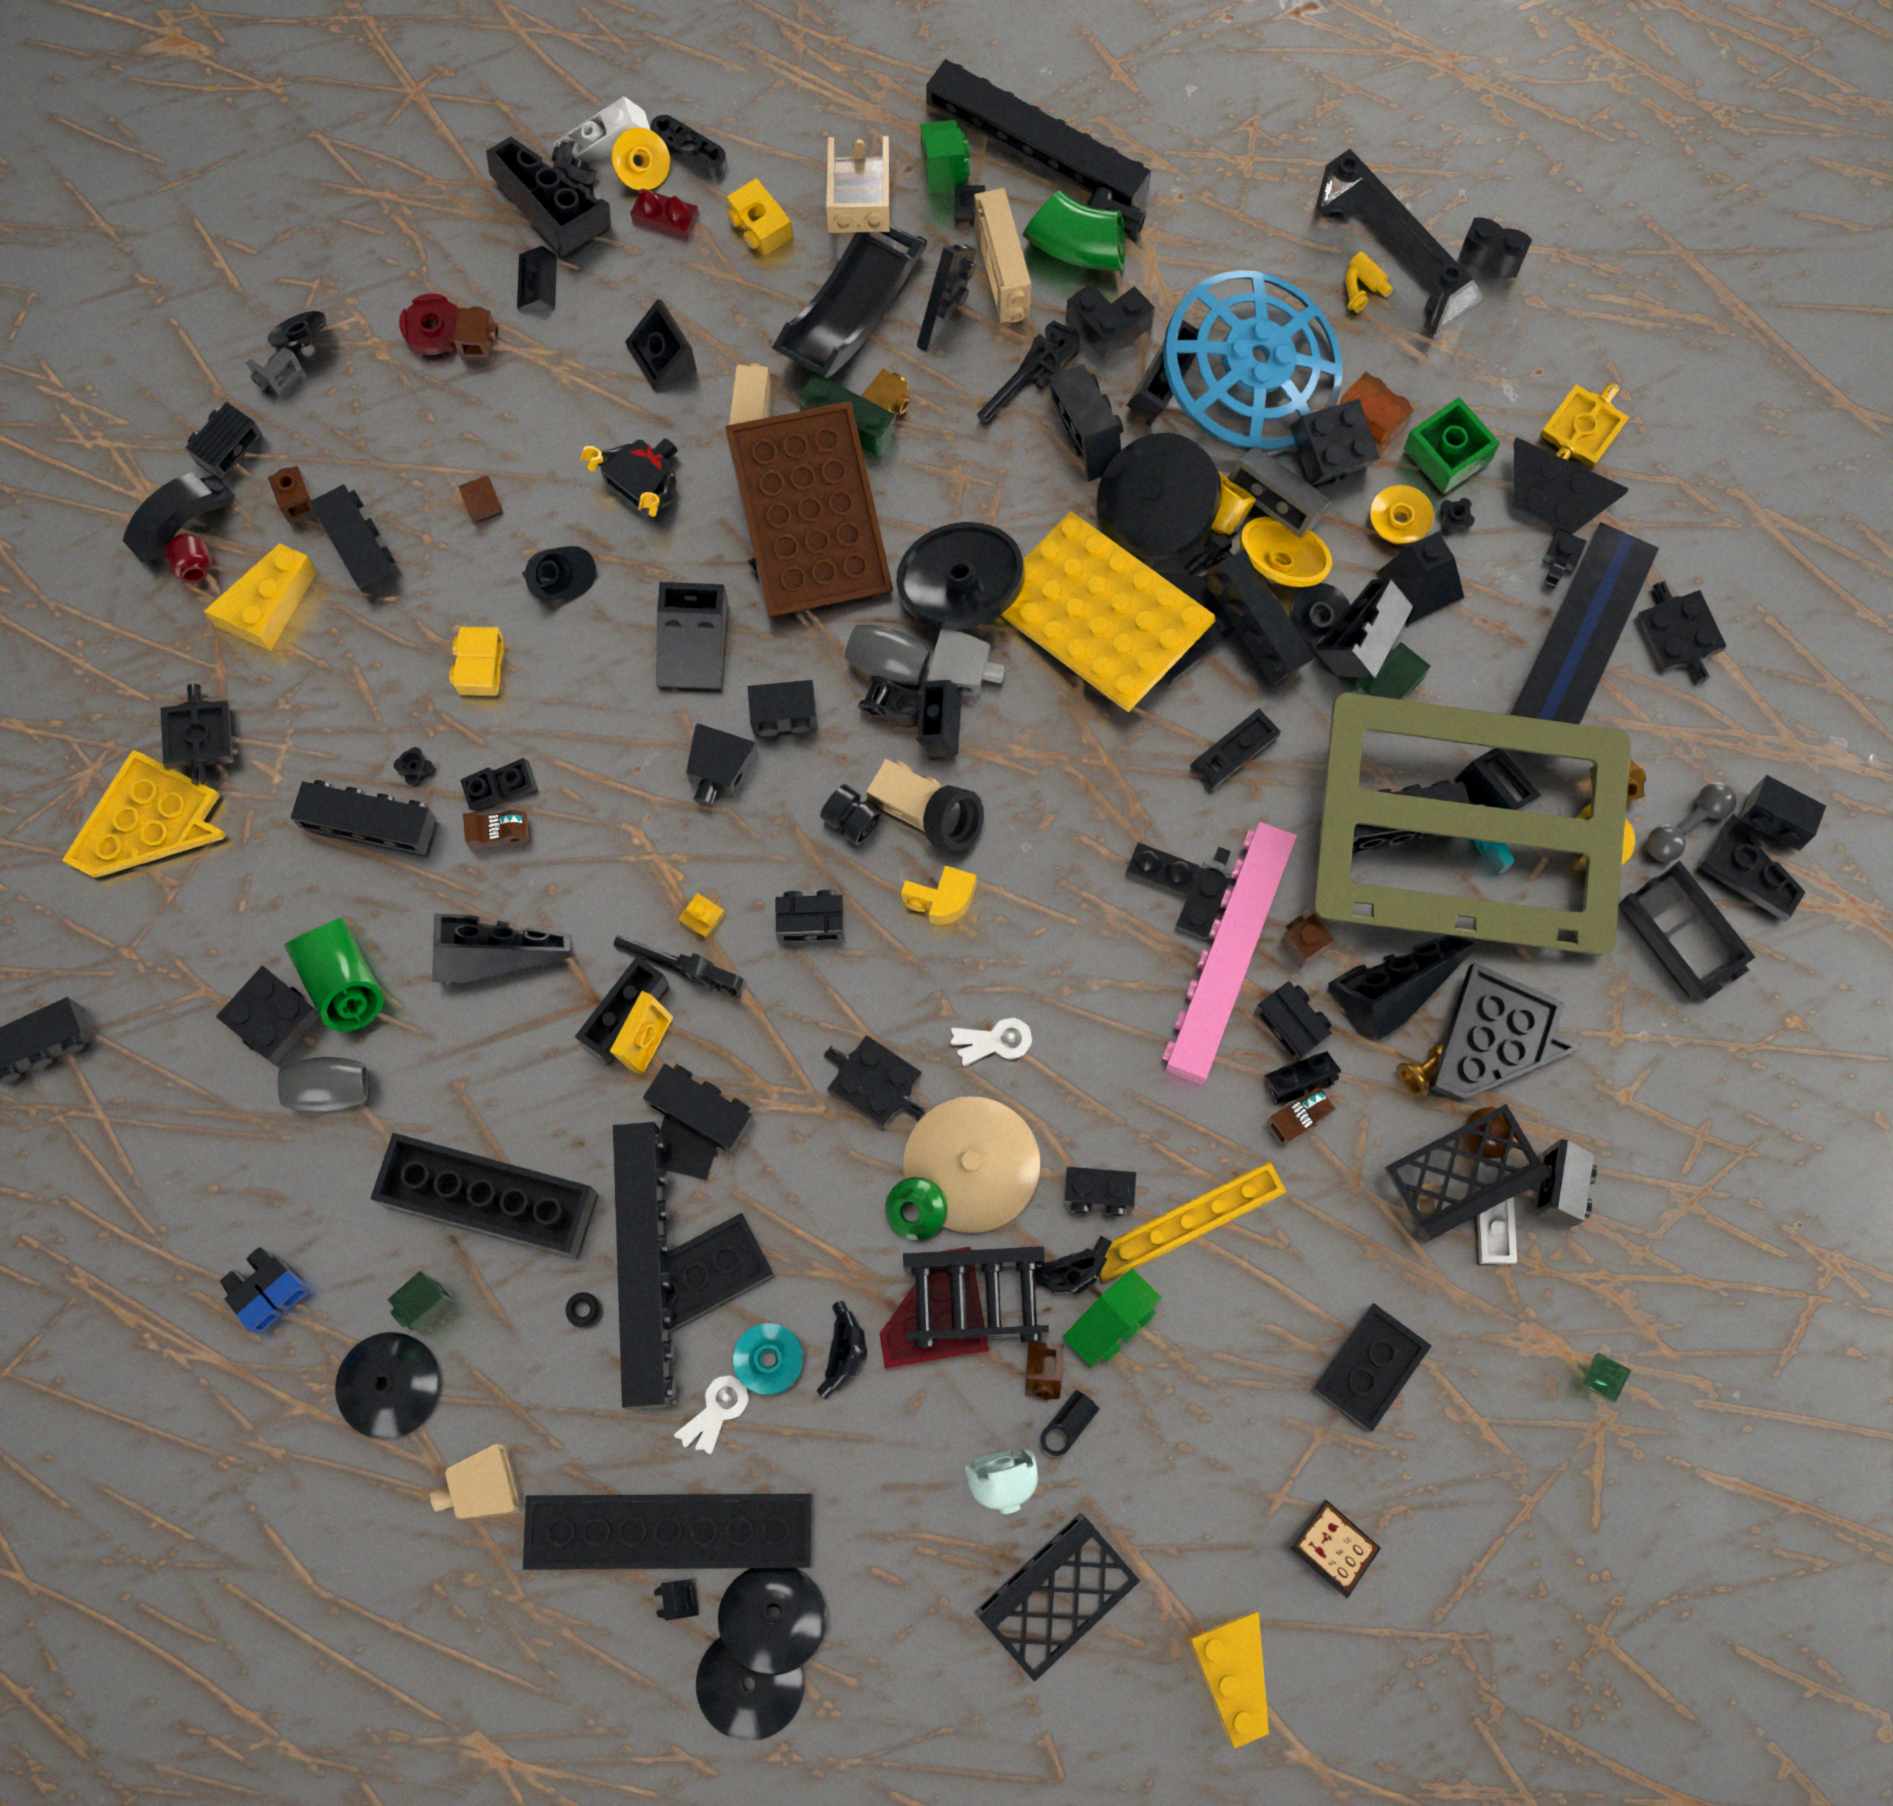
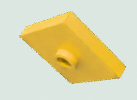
(641, 1033)

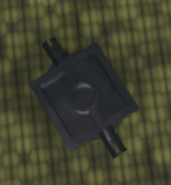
(1681, 631)
(196, 734)
(874, 1082)

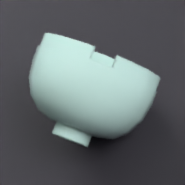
(1003, 1480)

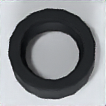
(937, 814)

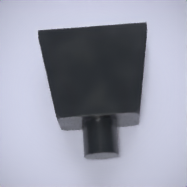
(718, 762)

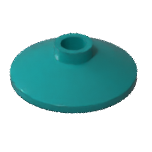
(757, 1343)

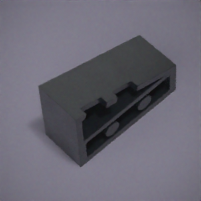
(1087, 417)

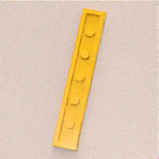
(1191, 1220)

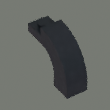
(169, 509)

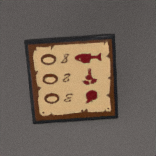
(1335, 1548)

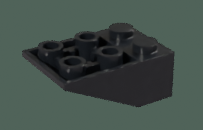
(690, 635)

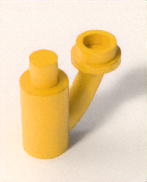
(1370, 274)

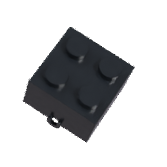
(1334, 442)
(268, 1015)

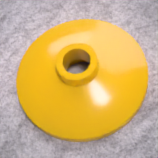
(653, 156)
(1405, 503)

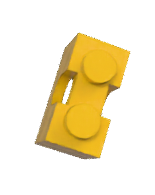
(771, 225)

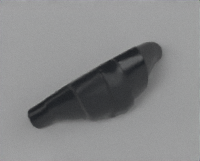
(1075, 1271)
(846, 1352)

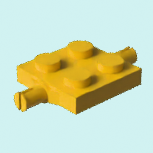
(1585, 424)

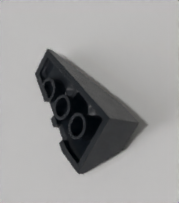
(477, 950)
(1393, 991)

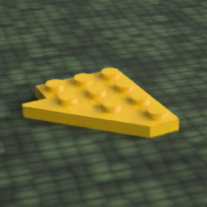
(143, 819)

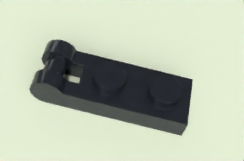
(1236, 748)

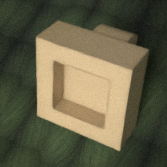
(1425, 1203)

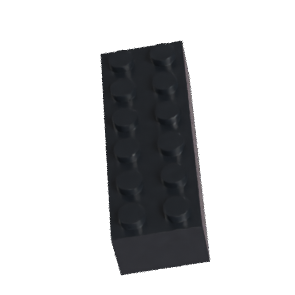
(484, 1195)

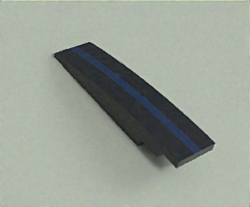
(1586, 627)

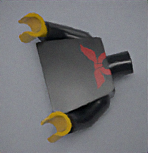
(637, 472)

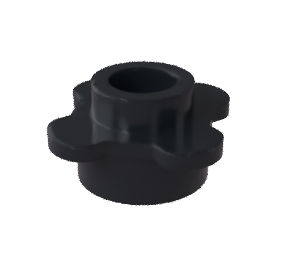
(1453, 521)
(410, 757)

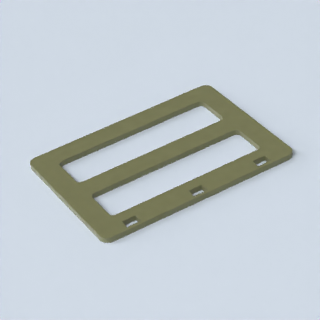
(1597, 838)

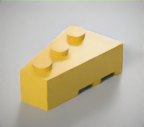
(264, 597)
(1234, 1676)

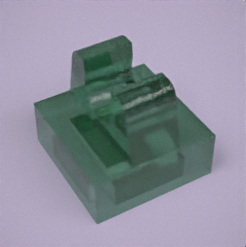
(1605, 1377)

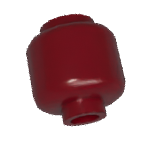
(188, 557)

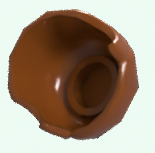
(1498, 1127)

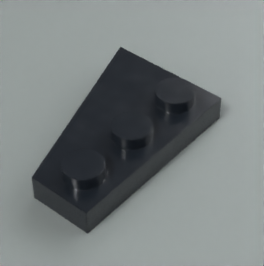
(1748, 870)

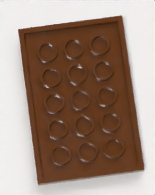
(809, 509)

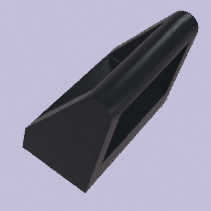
(1487, 789)

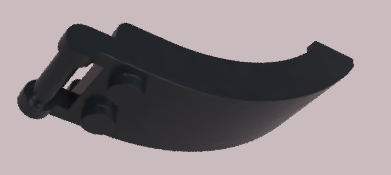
(849, 302)

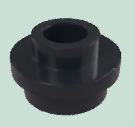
(573, 1305)

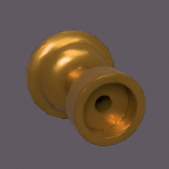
(1416, 1077)

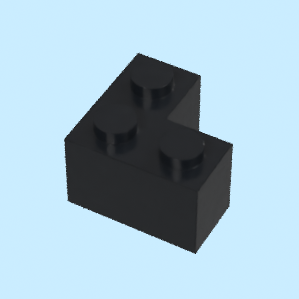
(1109, 325)

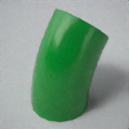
(1079, 234)
(336, 976)

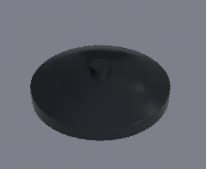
(1159, 496)
(960, 575)

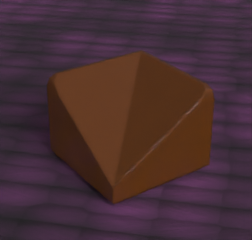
(480, 498)

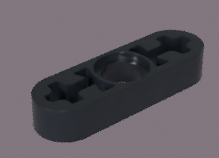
(693, 157)

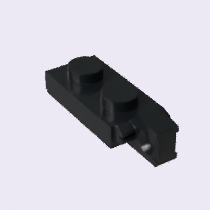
(1205, 896)

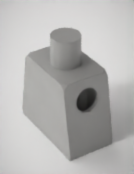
(964, 662)

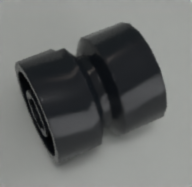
(847, 811)

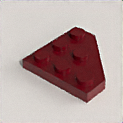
(893, 1336)

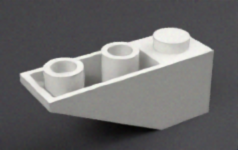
(597, 134)

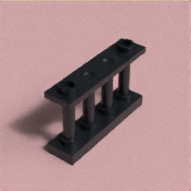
(991, 1265)

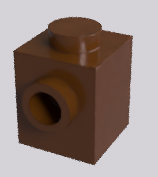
(475, 332)
(292, 493)
(1306, 939)

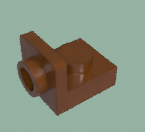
(1044, 1370)

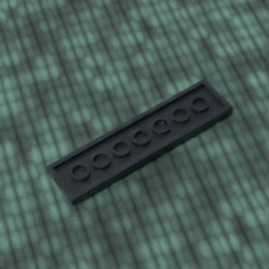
(667, 1531)

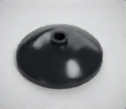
(411, 1388)
(769, 1643)
(743, 1713)

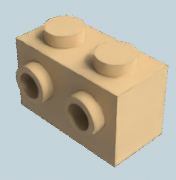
(902, 792)

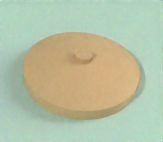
(979, 1159)

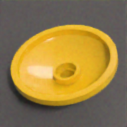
(1284, 555)

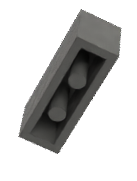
(1279, 491)

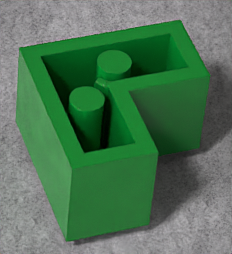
(944, 155)
(1113, 1318)

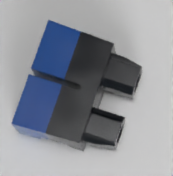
(264, 1293)

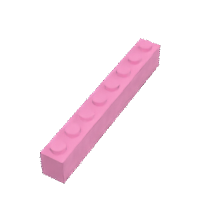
(1230, 954)

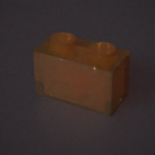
(1383, 409)

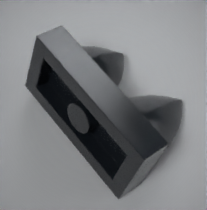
(1162, 870)

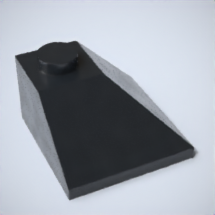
(1425, 576)

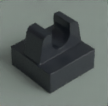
(678, 1599)

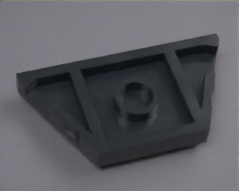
(948, 291)
(1558, 489)

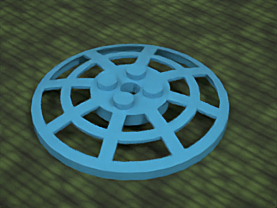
(1241, 365)

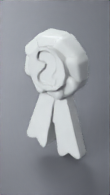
(1008, 1039)
(725, 1400)

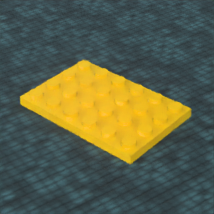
(1104, 611)

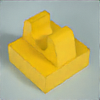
(701, 916)

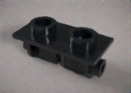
(1314, 1071)

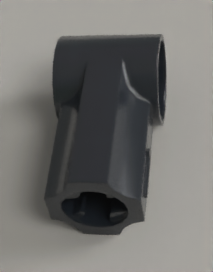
(1132, 216)
(1069, 1422)

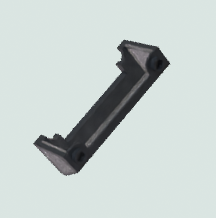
(1353, 188)

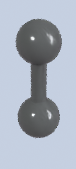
(1714, 801)

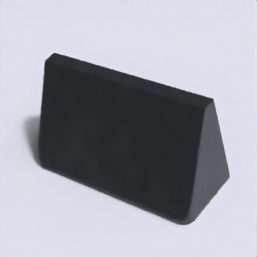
(537, 279)

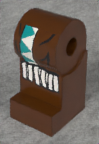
(495, 830)
(1300, 1116)

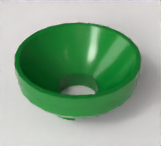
(931, 1205)

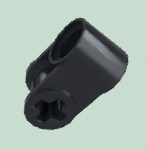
(886, 699)

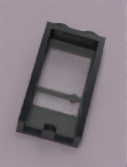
(1688, 932)

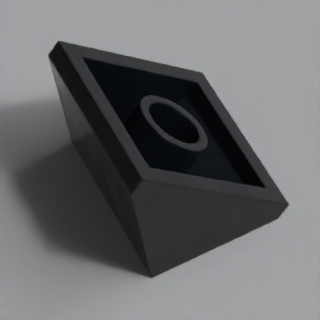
(661, 347)

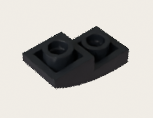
(499, 785)

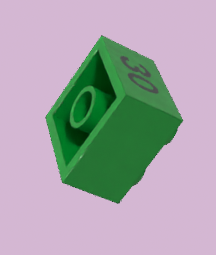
(1451, 445)

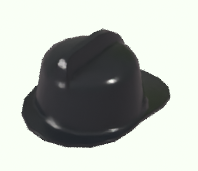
(560, 573)

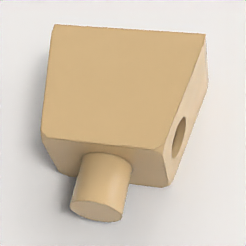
(478, 1486)

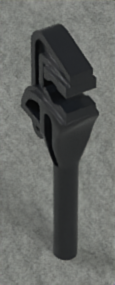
(1039, 362)
(694, 968)

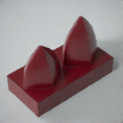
(664, 212)

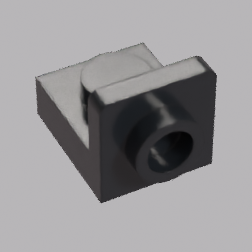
(576, 168)

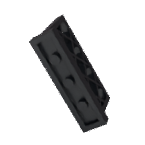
(1483, 1199)
(1035, 1573)

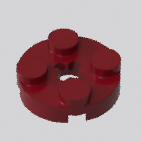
(419, 313)

